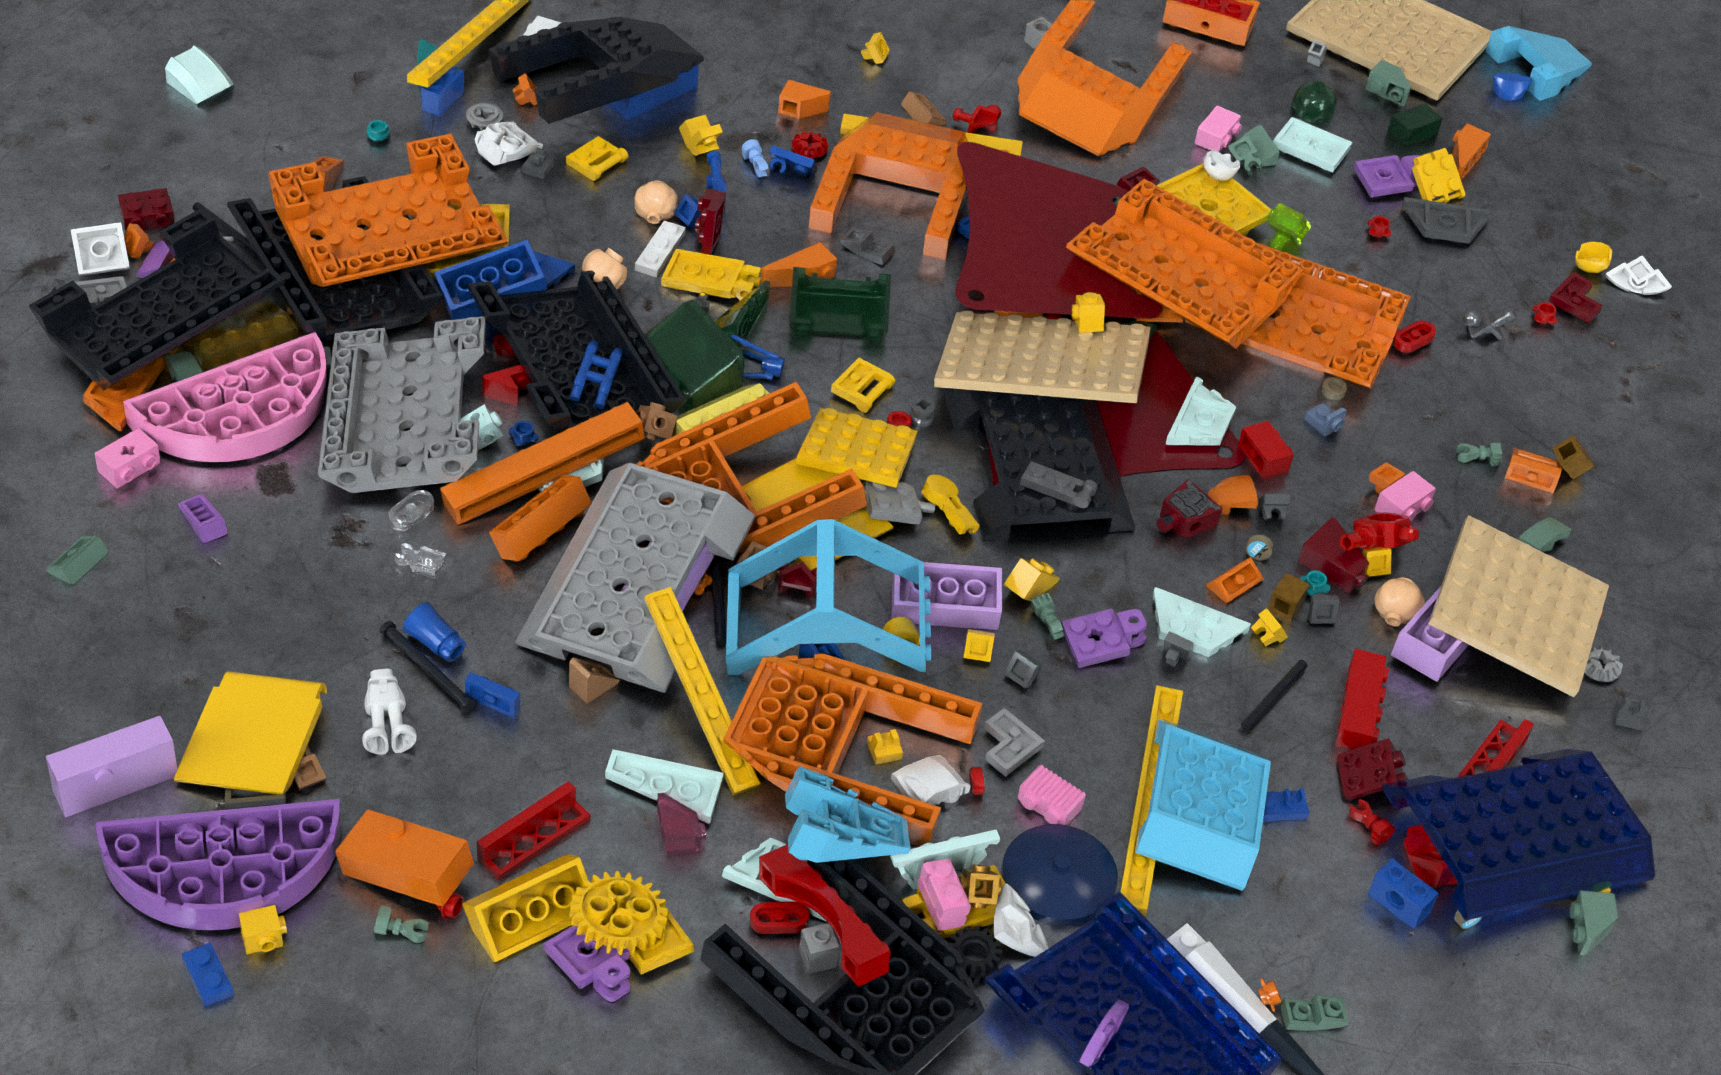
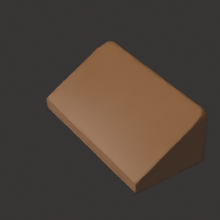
(922, 109)

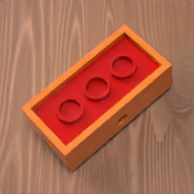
(1216, 18)

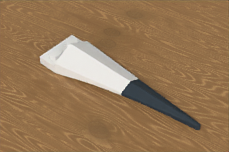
(1231, 986)

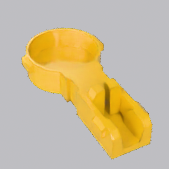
(938, 490)

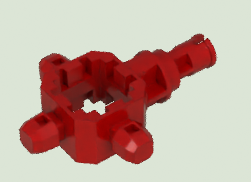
(1380, 530)

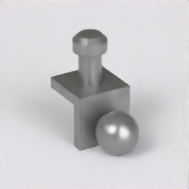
(1486, 322)

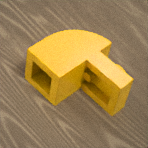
(699, 135)

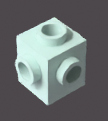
(489, 425)

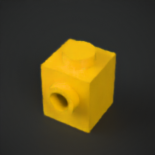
(1089, 312)
(262, 929)

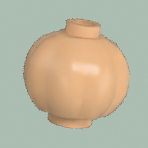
(656, 201)
(606, 264)
(1398, 601)

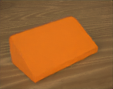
(1235, 580)

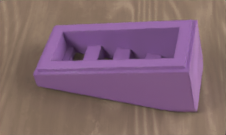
(205, 520)

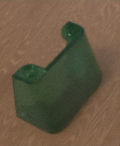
(839, 305)
(697, 354)

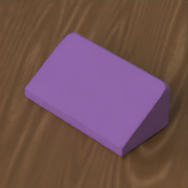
(157, 258)

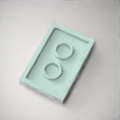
(1312, 144)

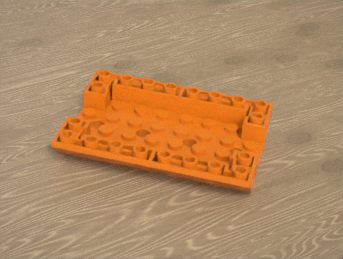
(1237, 275)

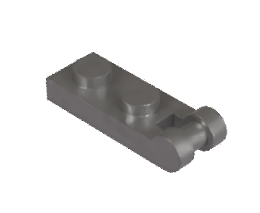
(1058, 485)

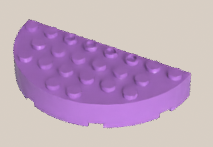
(220, 862)

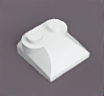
(100, 249)

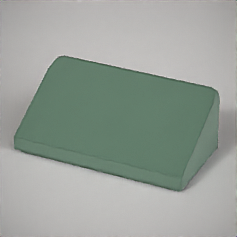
(1265, 146)
(78, 559)

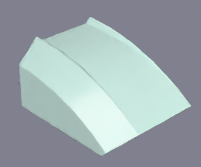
(196, 75)

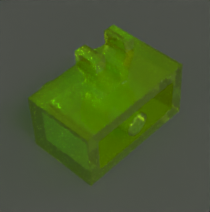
(1287, 226)

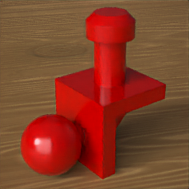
(982, 117)

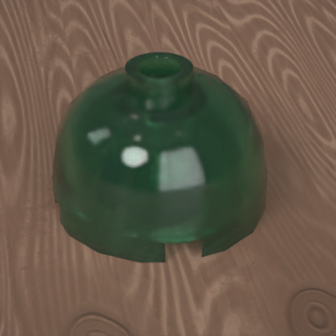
(1314, 102)

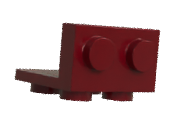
(1369, 767)

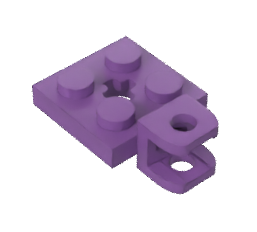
(1396, 175)
(1113, 632)
(598, 967)

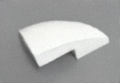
(1638, 277)
(1015, 924)

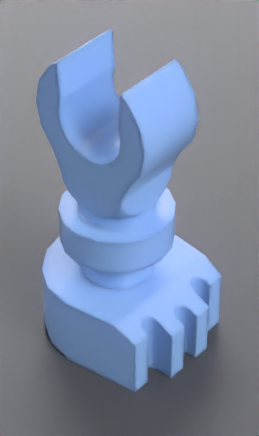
(752, 150)

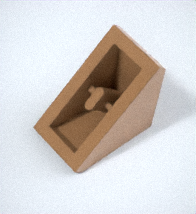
(590, 679)

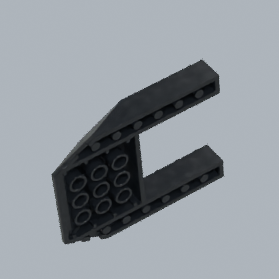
(628, 51)
(871, 1029)

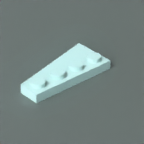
(648, 776)

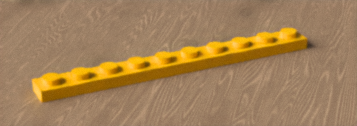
(463, 42)
(1139, 868)

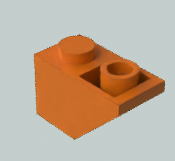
(803, 100)

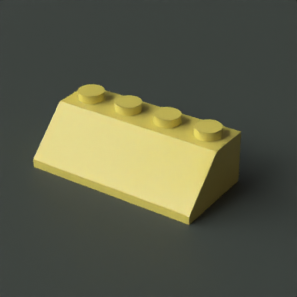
(718, 407)

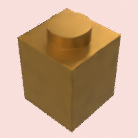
(1573, 457)
(1288, 596)

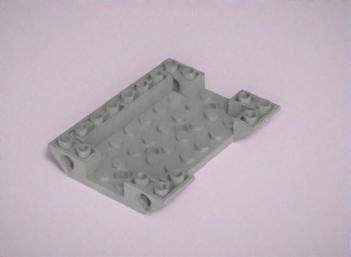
(370, 408)
(608, 554)

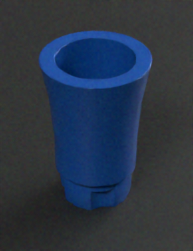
(434, 632)

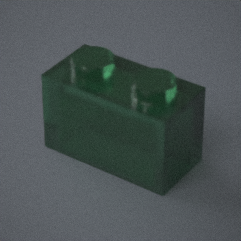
(1414, 125)

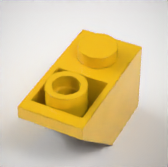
(1031, 578)

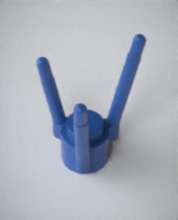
(771, 362)

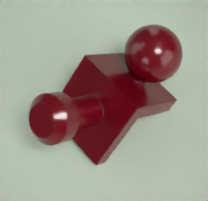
(798, 577)

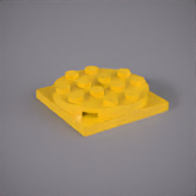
(1222, 200)

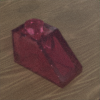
(679, 827)

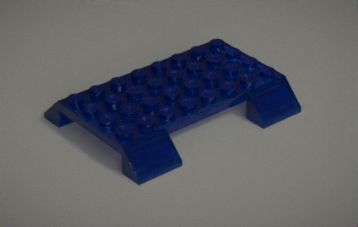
(1530, 831)
(1173, 1014)

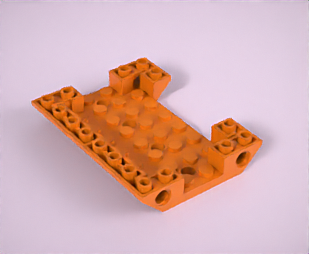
(392, 241)
(1347, 315)

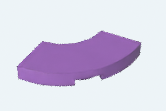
(1104, 1033)

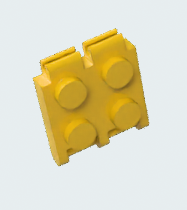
(1437, 176)

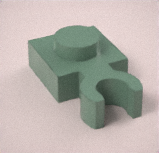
(1246, 153)

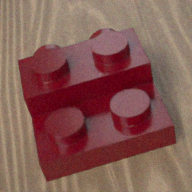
(147, 209)
(710, 220)

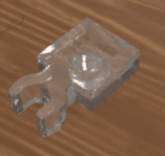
(424, 562)

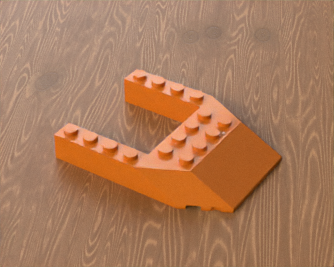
(1085, 100)
(903, 154)
(700, 458)
(811, 709)

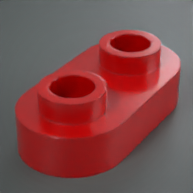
(1414, 336)
(778, 917)

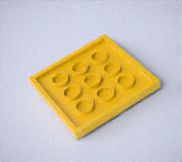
(867, 446)

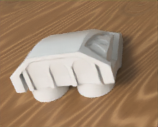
(504, 143)
(930, 781)

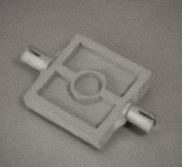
(894, 503)

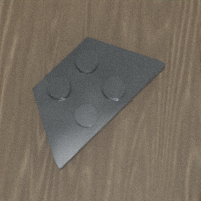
(1446, 220)

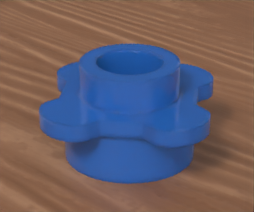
(523, 433)

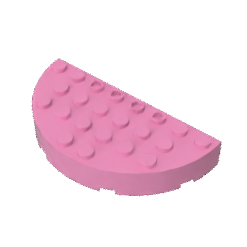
(237, 406)

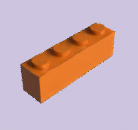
(540, 518)

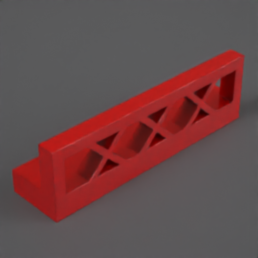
(1507, 749)
(525, 825)

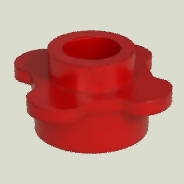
(1379, 226)
(1545, 313)

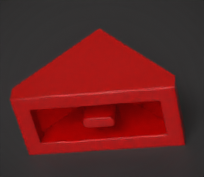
(1431, 865)

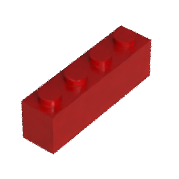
(1361, 700)

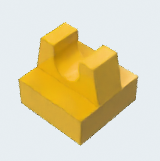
(876, 49)
(1379, 561)
(1273, 629)
(979, 645)
(885, 747)

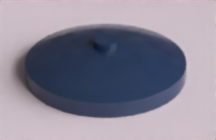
(1060, 873)

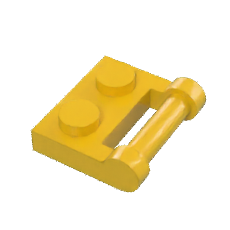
(596, 158)
(857, 379)

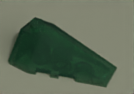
(743, 315)

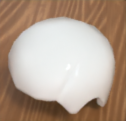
(1220, 166)

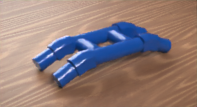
(584, 373)

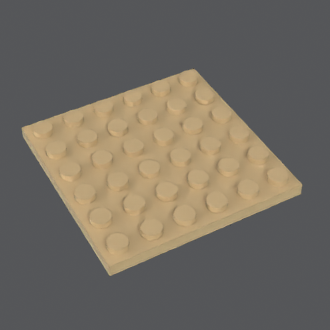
(1520, 605)

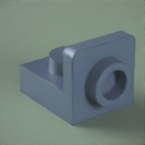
(1325, 419)

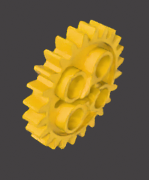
(618, 912)

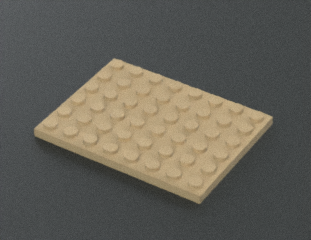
(1411, 34)
(1043, 357)

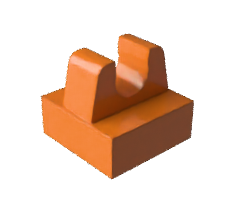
(525, 91)
(136, 241)
(1385, 476)

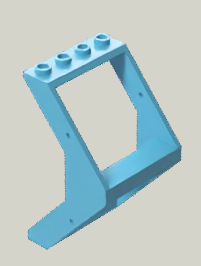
(825, 622)

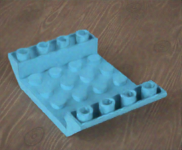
(1205, 806)

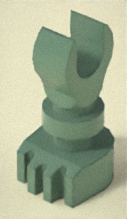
(1470, 452)
(1044, 608)
(385, 922)

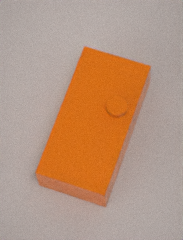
(405, 857)

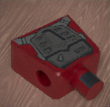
(1188, 511)

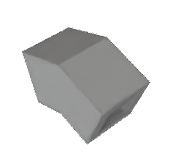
(1317, 53)

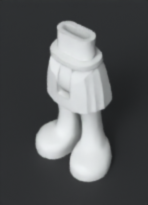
(382, 700)

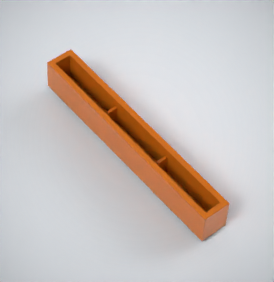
(542, 463)

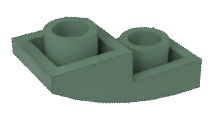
(182, 365)
(1544, 534)
(1318, 1014)

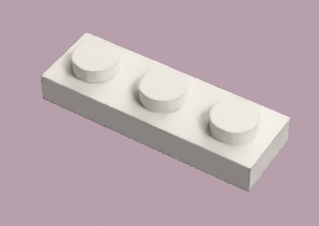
(660, 249)

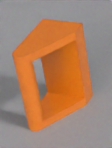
(1533, 470)

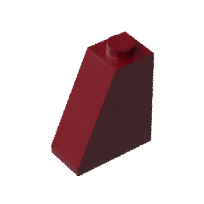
(1325, 554)

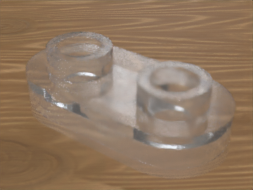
(410, 510)

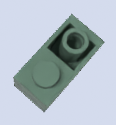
(1389, 83)
(1593, 918)

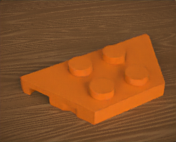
(110, 401)

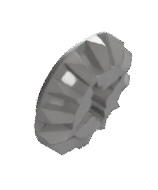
(491, 112)
(1610, 671)

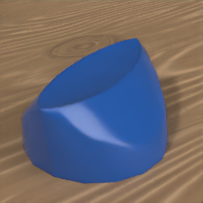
(1510, 86)

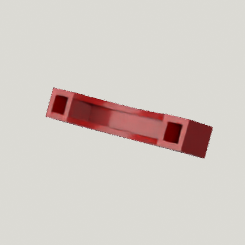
(862, 952)

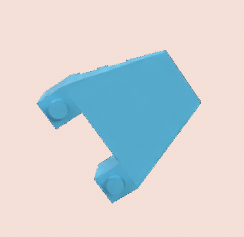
(1553, 58)
(839, 825)

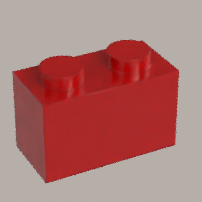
(1265, 449)

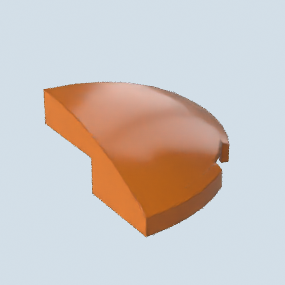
(1234, 493)

